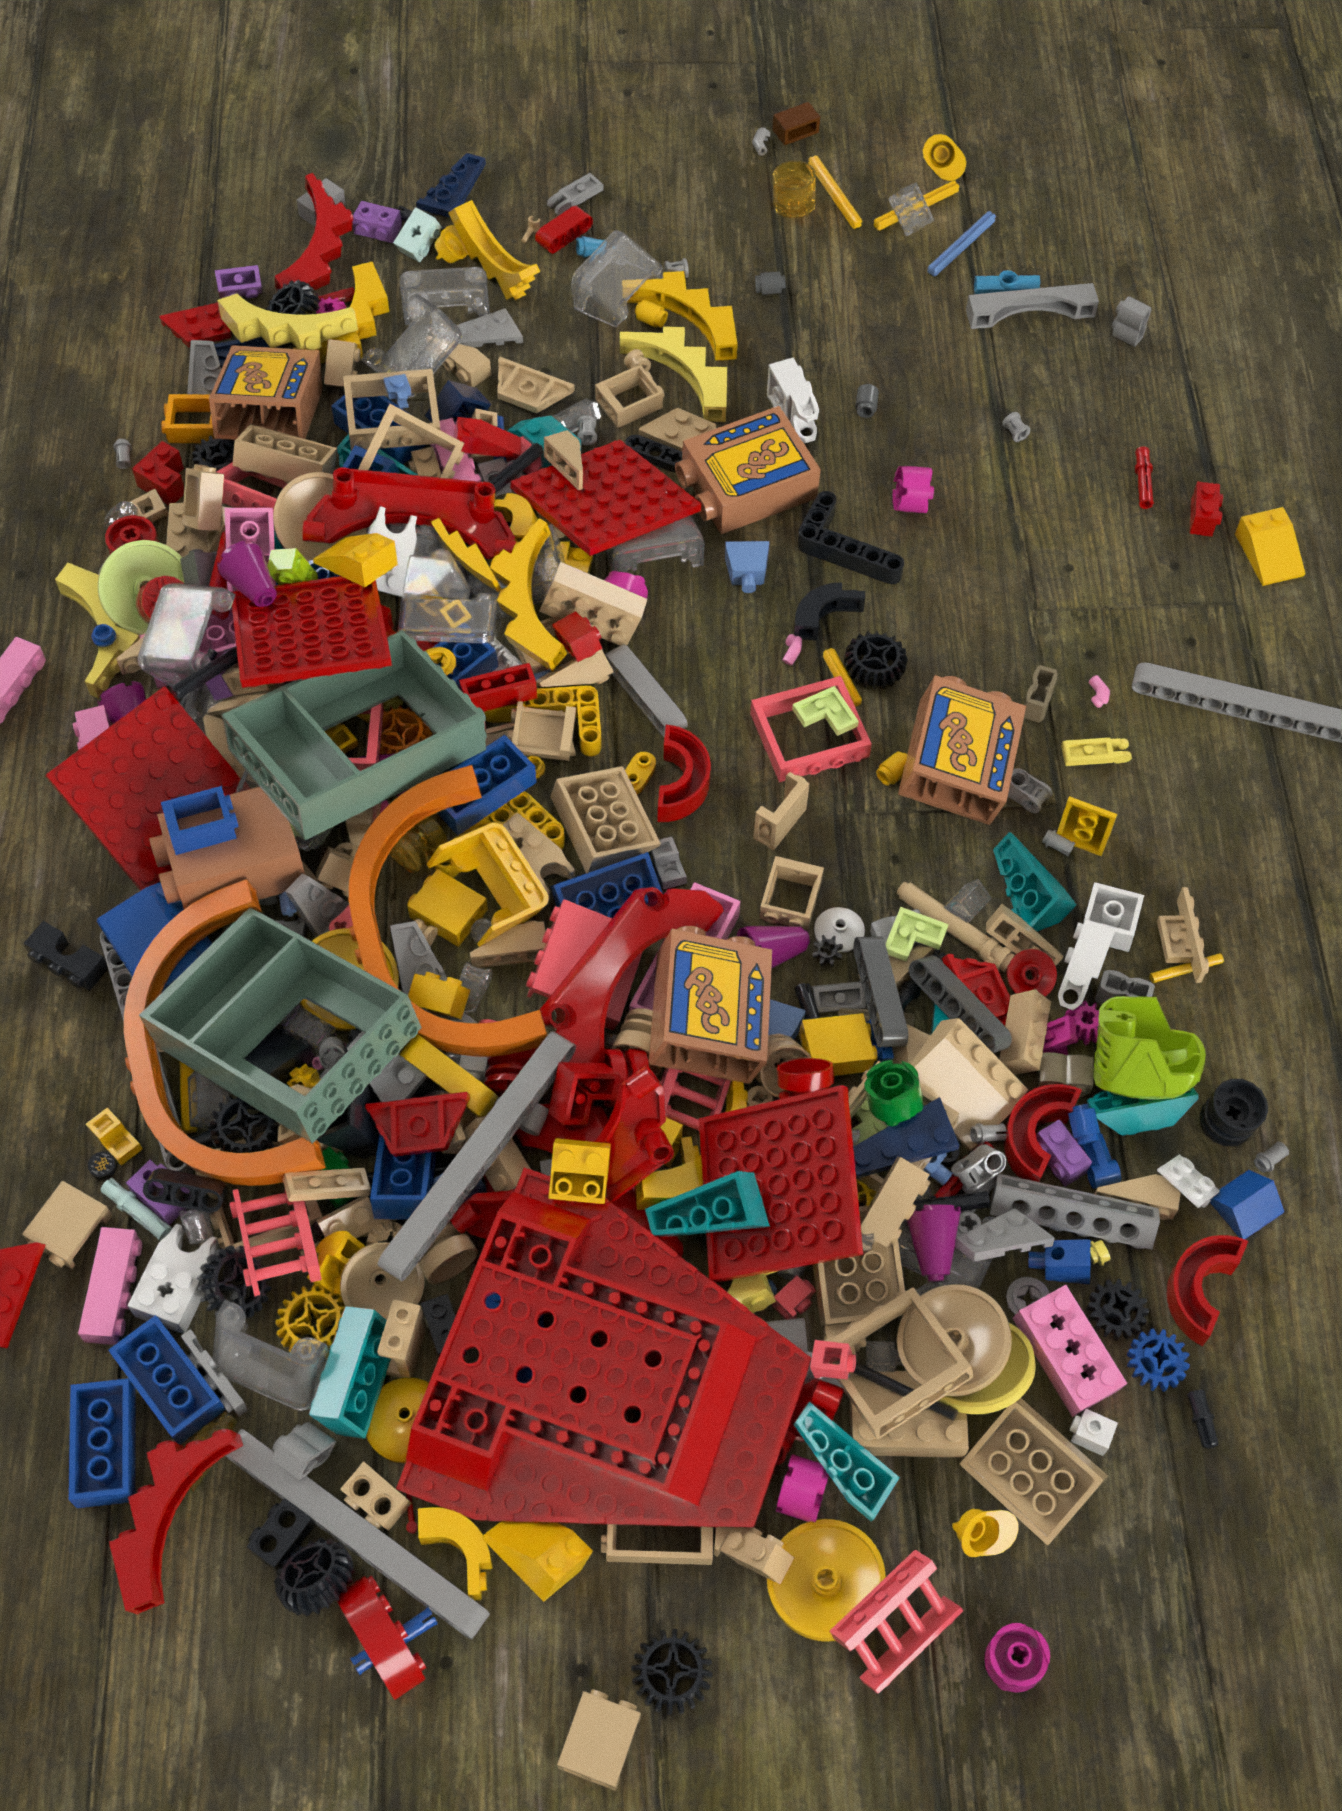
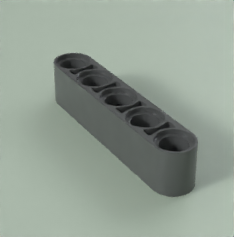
(880, 992)
(959, 1002)

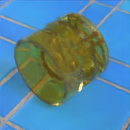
(794, 189)
(418, 844)

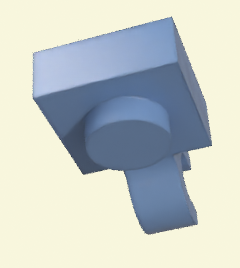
(399, 388)

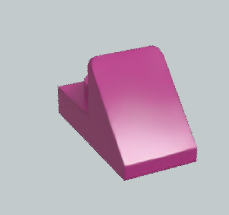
(1059, 1035)

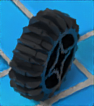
(295, 299)
(874, 667)
(257, 1124)
(233, 1260)
(314, 1577)
(659, 1668)

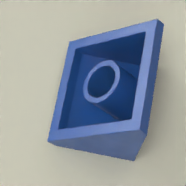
(1248, 1203)

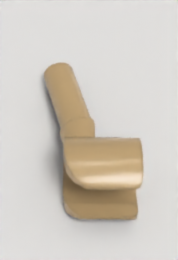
(532, 228)

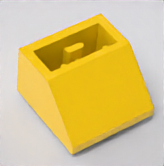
(579, 1171)

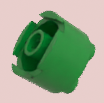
(893, 1092)

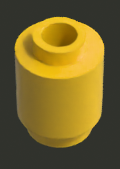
(651, 314)
(892, 769)

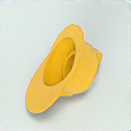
(944, 157)
(450, 246)
(986, 1531)

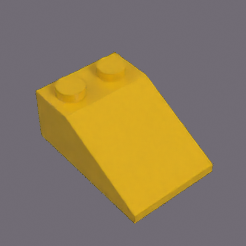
(1270, 546)
(360, 558)
(1086, 825)
(539, 1553)

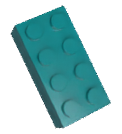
(352, 1374)

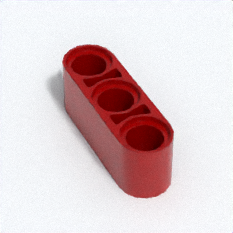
(563, 229)

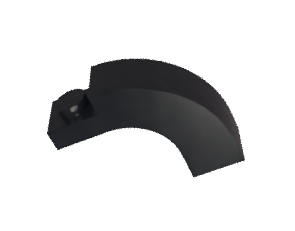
(821, 602)

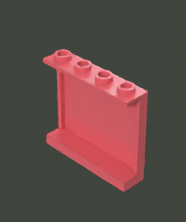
(566, 942)

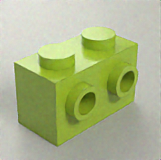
(290, 567)

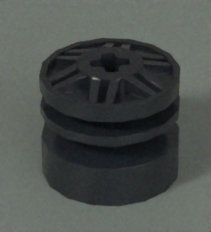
(1233, 1112)

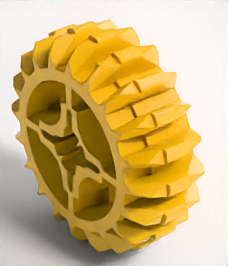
(303, 1324)

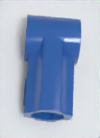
(1103, 1169)

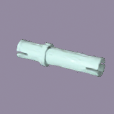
(128, 1202)

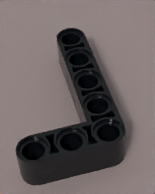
(844, 551)

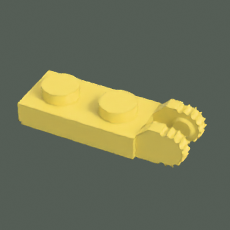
(1095, 751)

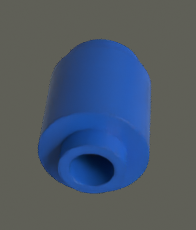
(1084, 1124)

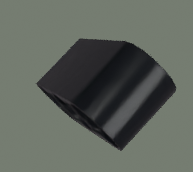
(173, 1195)

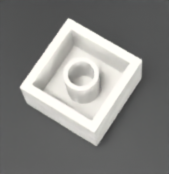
(1116, 910)

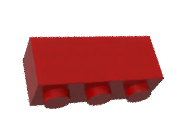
(501, 687)

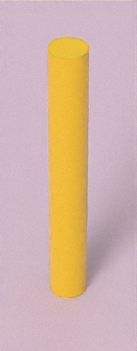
(1182, 969)

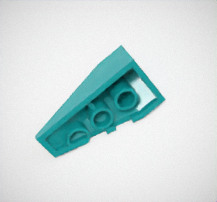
(1032, 889)
(853, 1469)

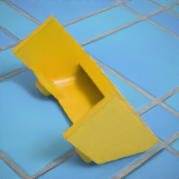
(503, 871)

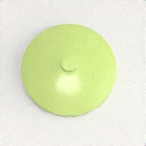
(127, 572)

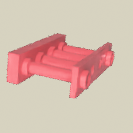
(672, 1088)
(302, 1240)
(882, 1601)

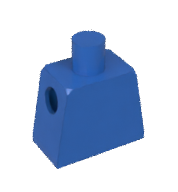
(1064, 1261)

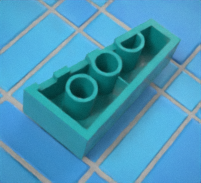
(713, 1207)

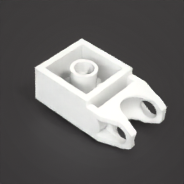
(794, 396)
(405, 544)
(1085, 959)
(172, 1272)

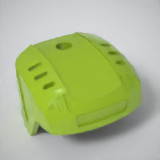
(1134, 1051)

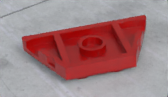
(197, 323)
(983, 981)
(419, 1123)
(17, 1272)

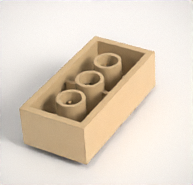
(281, 454)
(604, 604)

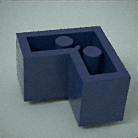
(458, 401)

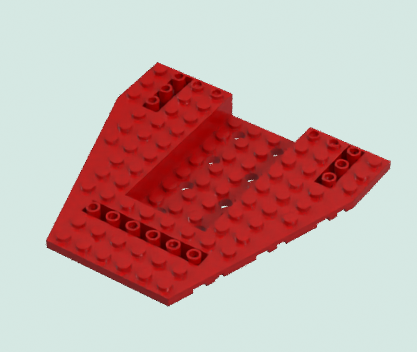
(531, 1453)

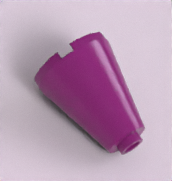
(248, 572)
(122, 699)
(783, 940)
(934, 1239)

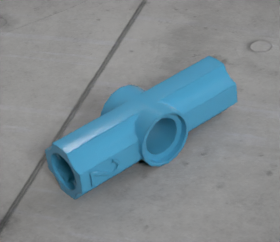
(1004, 282)

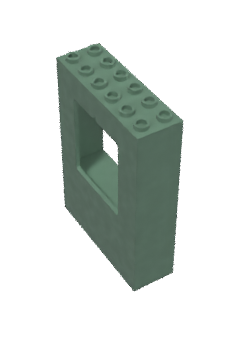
(306, 773)
(247, 988)

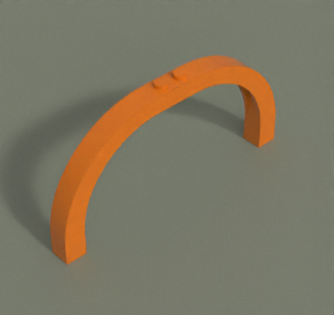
(389, 827)
(142, 1061)

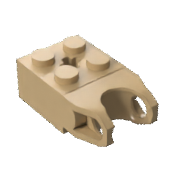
(538, 850)

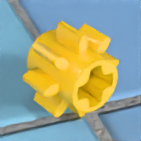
(304, 1076)

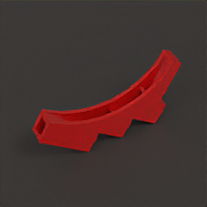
(325, 244)
(140, 1551)

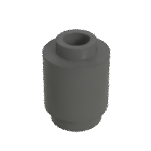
(770, 283)
(866, 400)

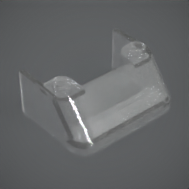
(432, 567)
(450, 619)

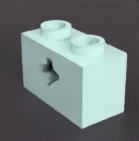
(417, 235)

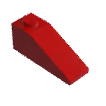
(486, 438)

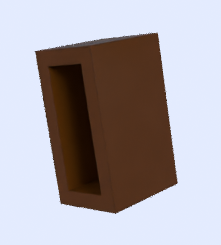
(796, 123)

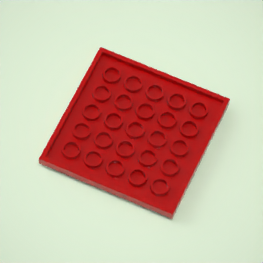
(618, 499)
(310, 632)
(130, 770)
(804, 1177)

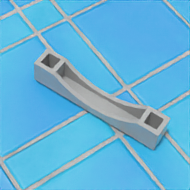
(1070, 300)

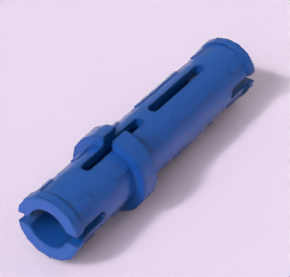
(413, 1629)

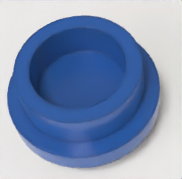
(103, 635)

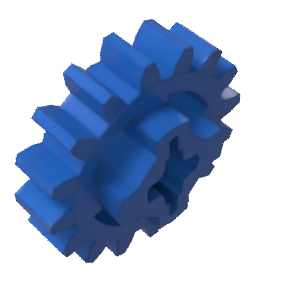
(1146, 1357)

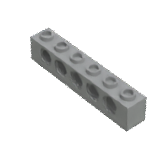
(1089, 1206)

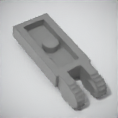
(575, 193)

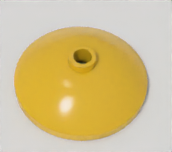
(388, 1431)

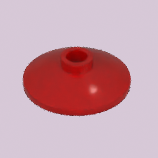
(1042, 968)

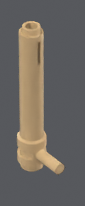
(987, 948)

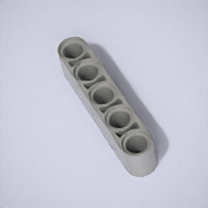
(644, 689)

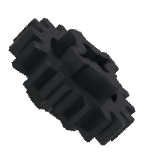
(214, 452)
(1112, 1320)

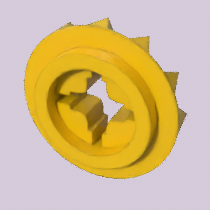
(445, 656)

